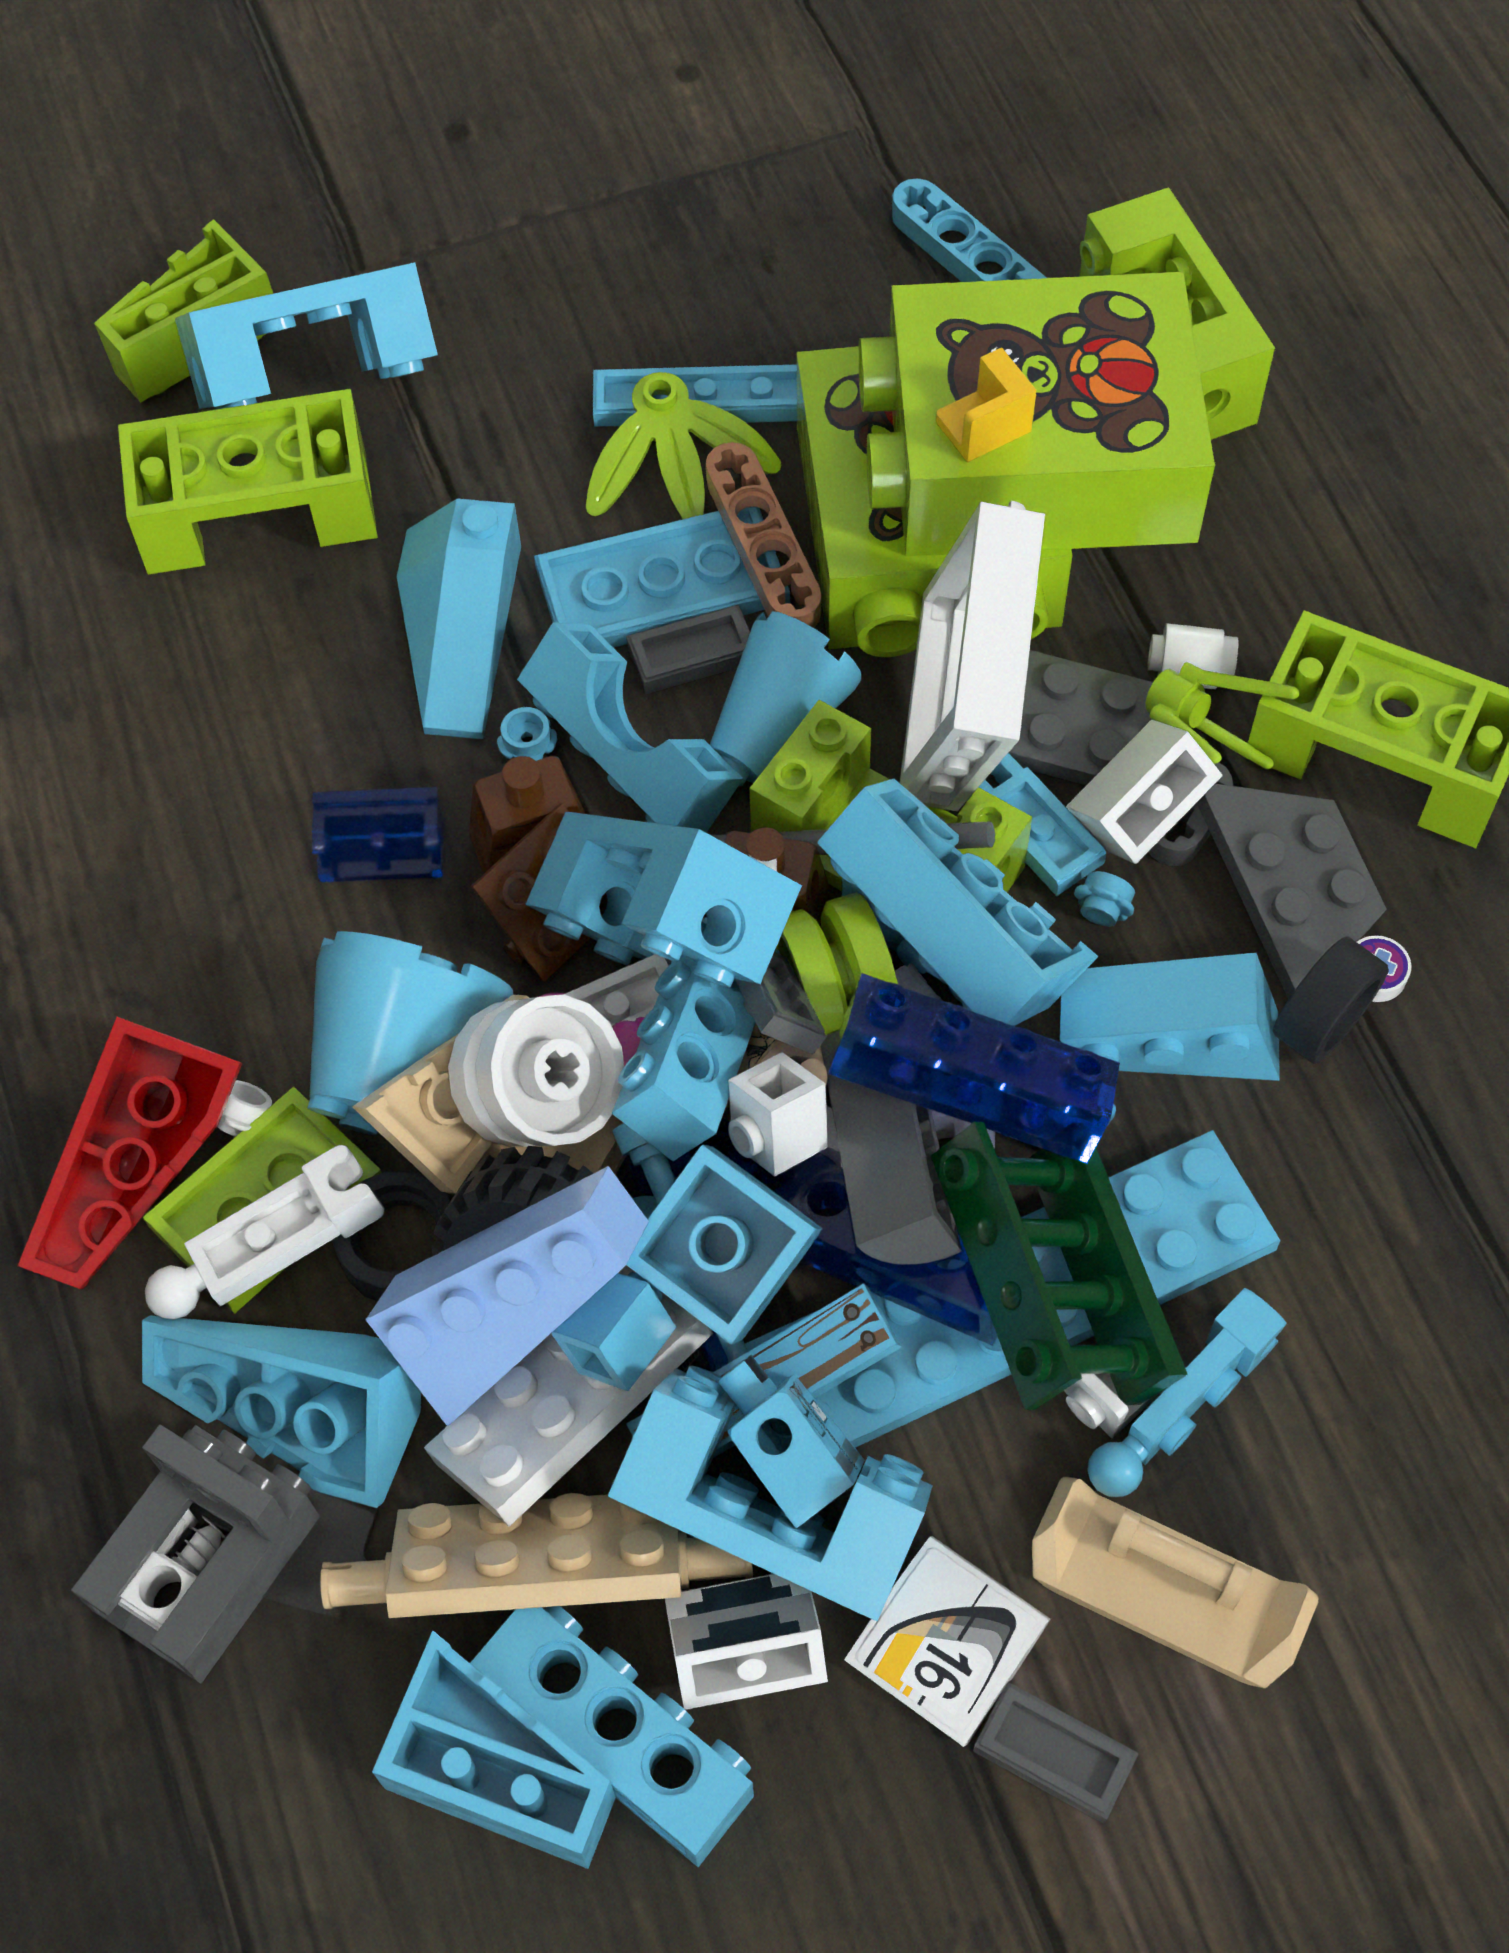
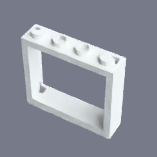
(972, 656)

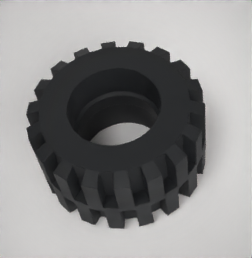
(501, 1189)

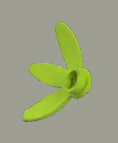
(669, 425)

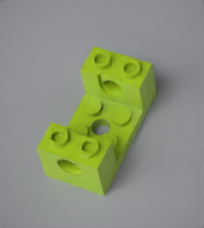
(1230, 344)
(182, 474)
(1449, 742)
(829, 765)

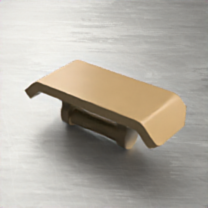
(1170, 1586)

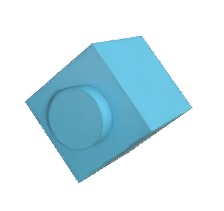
(616, 1331)

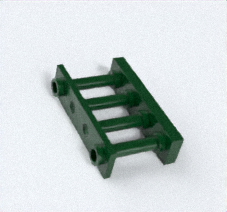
(1099, 1253)

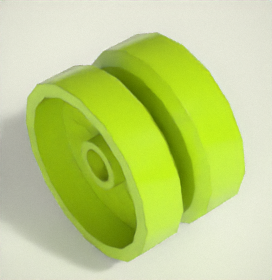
(836, 954)

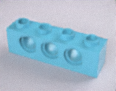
(685, 1056)
(687, 1816)

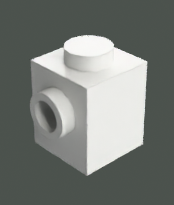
(778, 1114)

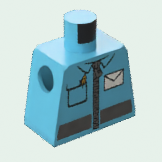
(797, 1469)

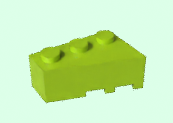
(142, 326)

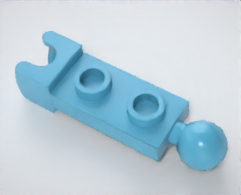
(1237, 1340)

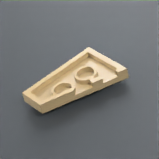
(424, 1122)

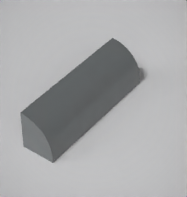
(890, 1173)

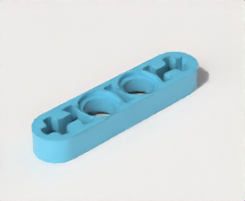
(948, 215)

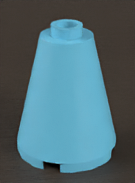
(774, 690)

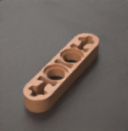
(765, 536)

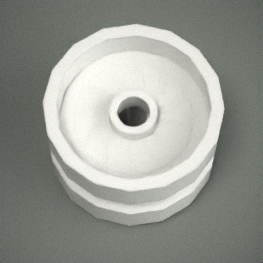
(536, 1071)

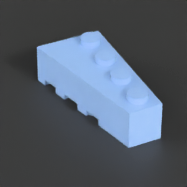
(500, 1293)

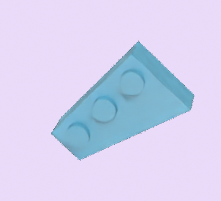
(1177, 1017)

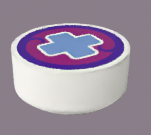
(1398, 963)

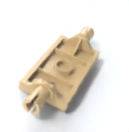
(551, 1556)

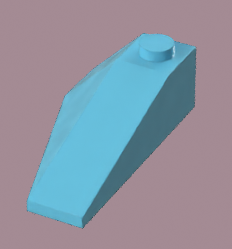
(455, 608)
(308, 1396)

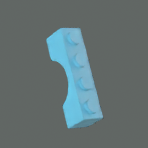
(581, 686)

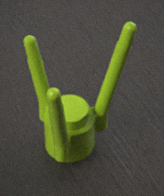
(1182, 703)

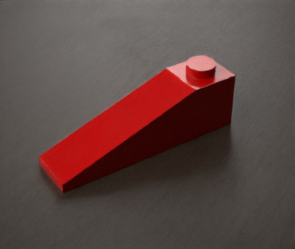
(132, 1136)

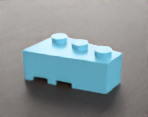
(491, 1762)

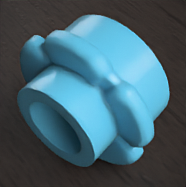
(526, 723)
(1105, 898)

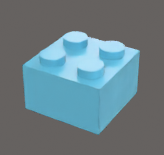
(722, 1244)

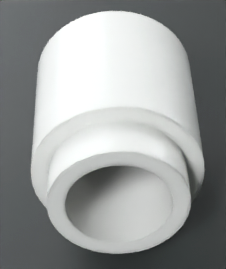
(1196, 645)

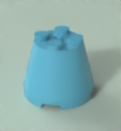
(380, 1013)

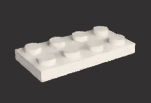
(547, 1419)

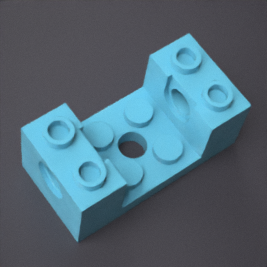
(383, 314)
(657, 893)
(669, 1481)

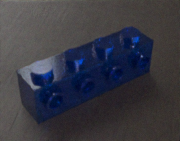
(975, 1068)

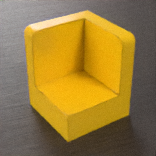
(994, 413)

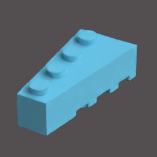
(951, 906)

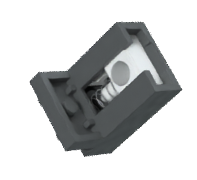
(163, 1544)

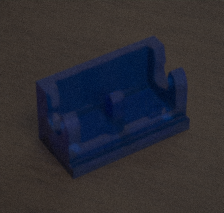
(378, 834)

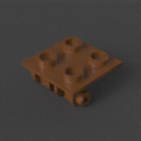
(506, 891)

